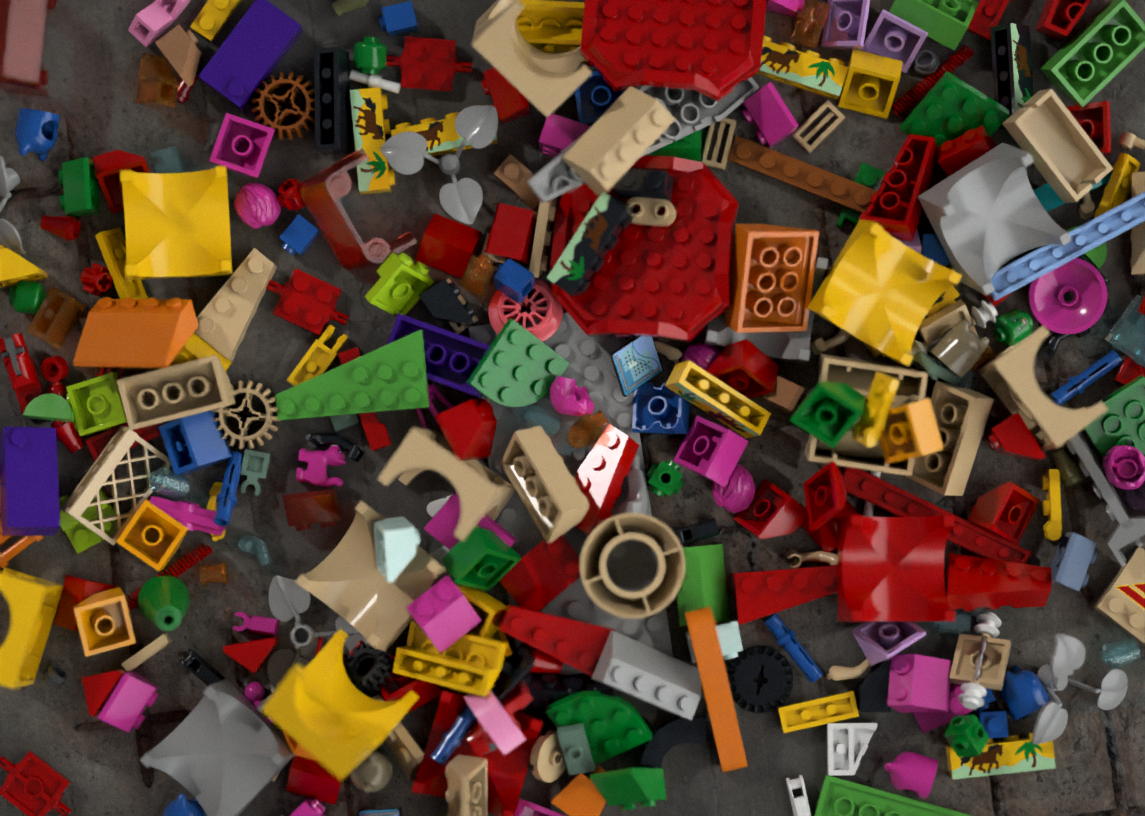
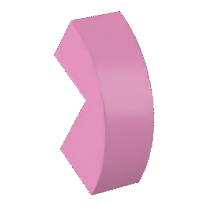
(156, 19)
(495, 721)

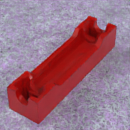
(375, 431)

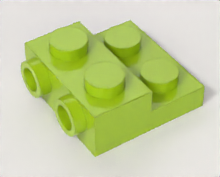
(399, 284)
(96, 404)
(81, 536)

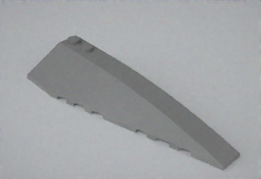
(691, 113)

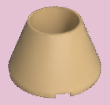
(668, 573)

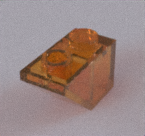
(156, 83)
(478, 275)

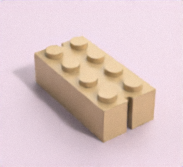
(1057, 145)

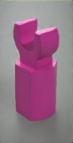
(258, 624)

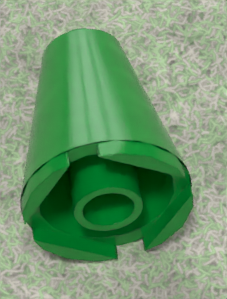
(164, 601)

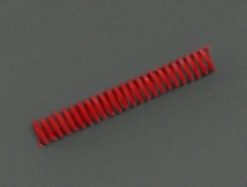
(933, 82)
(184, 567)

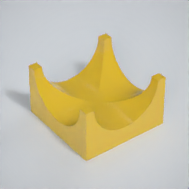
(177, 224)
(881, 291)
(33, 610)
(330, 714)

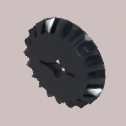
(775, 669)

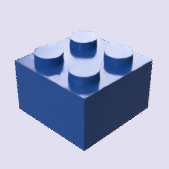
(594, 98)

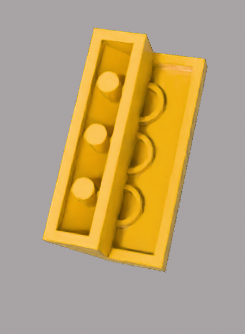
(551, 24)
(466, 665)

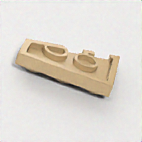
(543, 237)
(404, 748)

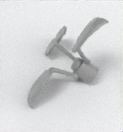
(462, 197)
(8, 234)
(289, 600)
(1066, 657)

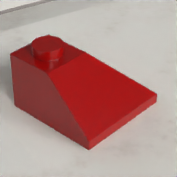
(108, 174)
(469, 429)
(824, 495)
(1004, 511)
(771, 513)

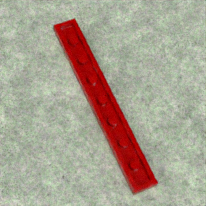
(908, 505)

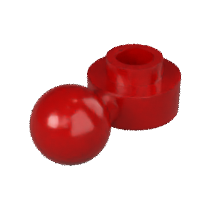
(54, 375)

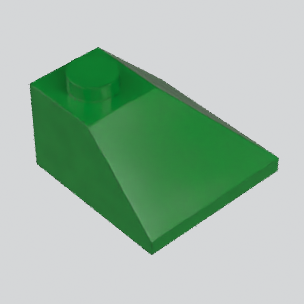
(829, 411)

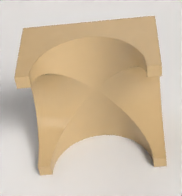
(538, 75)
(1015, 385)
(478, 487)
(359, 593)

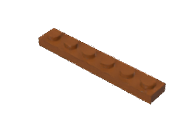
(800, 175)

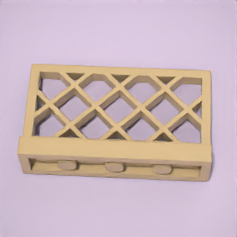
(97, 477)

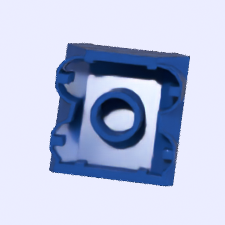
(659, 410)

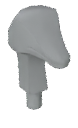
(637, 498)

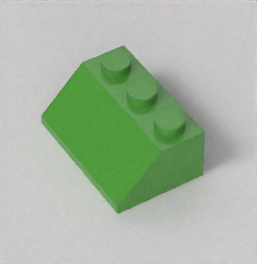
(942, 19)
(703, 583)

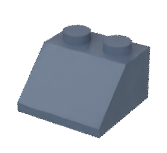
(1072, 561)

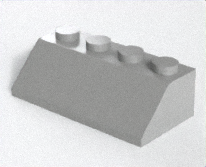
(649, 675)

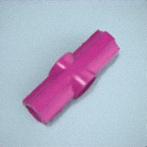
(189, 514)

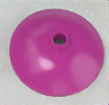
(1075, 316)

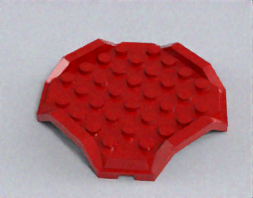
(674, 43)
(656, 276)

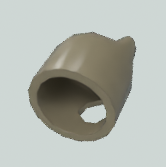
(960, 348)
(372, 772)

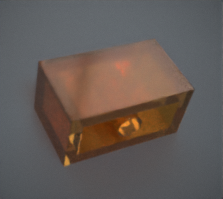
(55, 318)

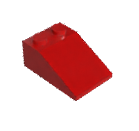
(543, 574)

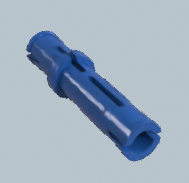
(1061, 395)
(224, 512)
(789, 642)
(454, 736)

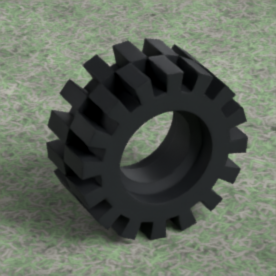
(378, 673)

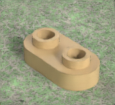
(649, 211)

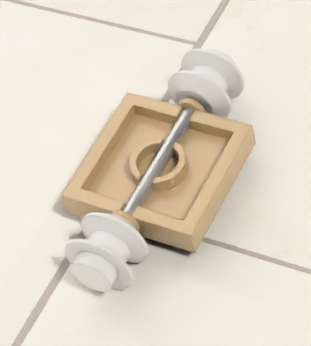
(937, 325)
(980, 661)

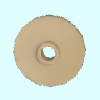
(548, 758)

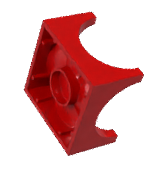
(892, 568)
(504, 772)

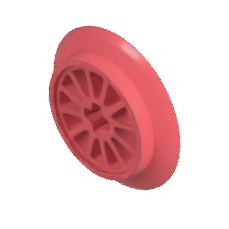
(547, 325)

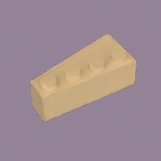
(235, 304)

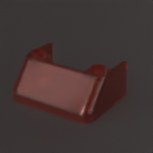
(22, 46)
(322, 198)

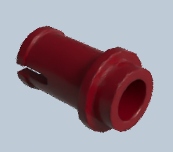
(183, 90)

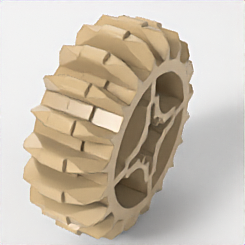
(245, 426)

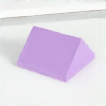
(846, 25)
(895, 39)
(886, 638)

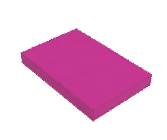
(447, 519)

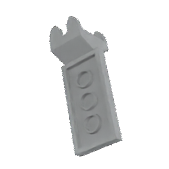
(1130, 526)

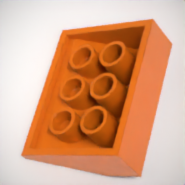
(771, 278)
(135, 332)

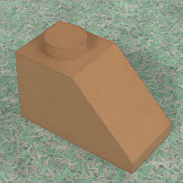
(181, 52)
(514, 177)
(784, 395)

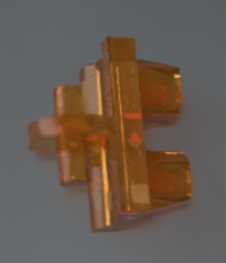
(810, 23)
(586, 430)

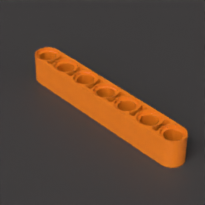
(716, 689)

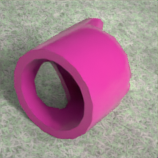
(913, 773)

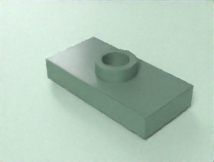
(936, 368)
(575, 749)

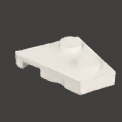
(847, 745)

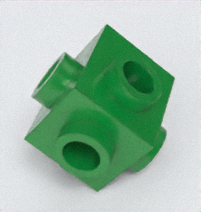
(660, 488)
(966, 736)

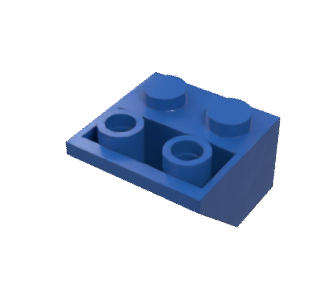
(194, 442)

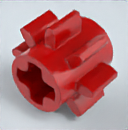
(290, 195)
(96, 279)

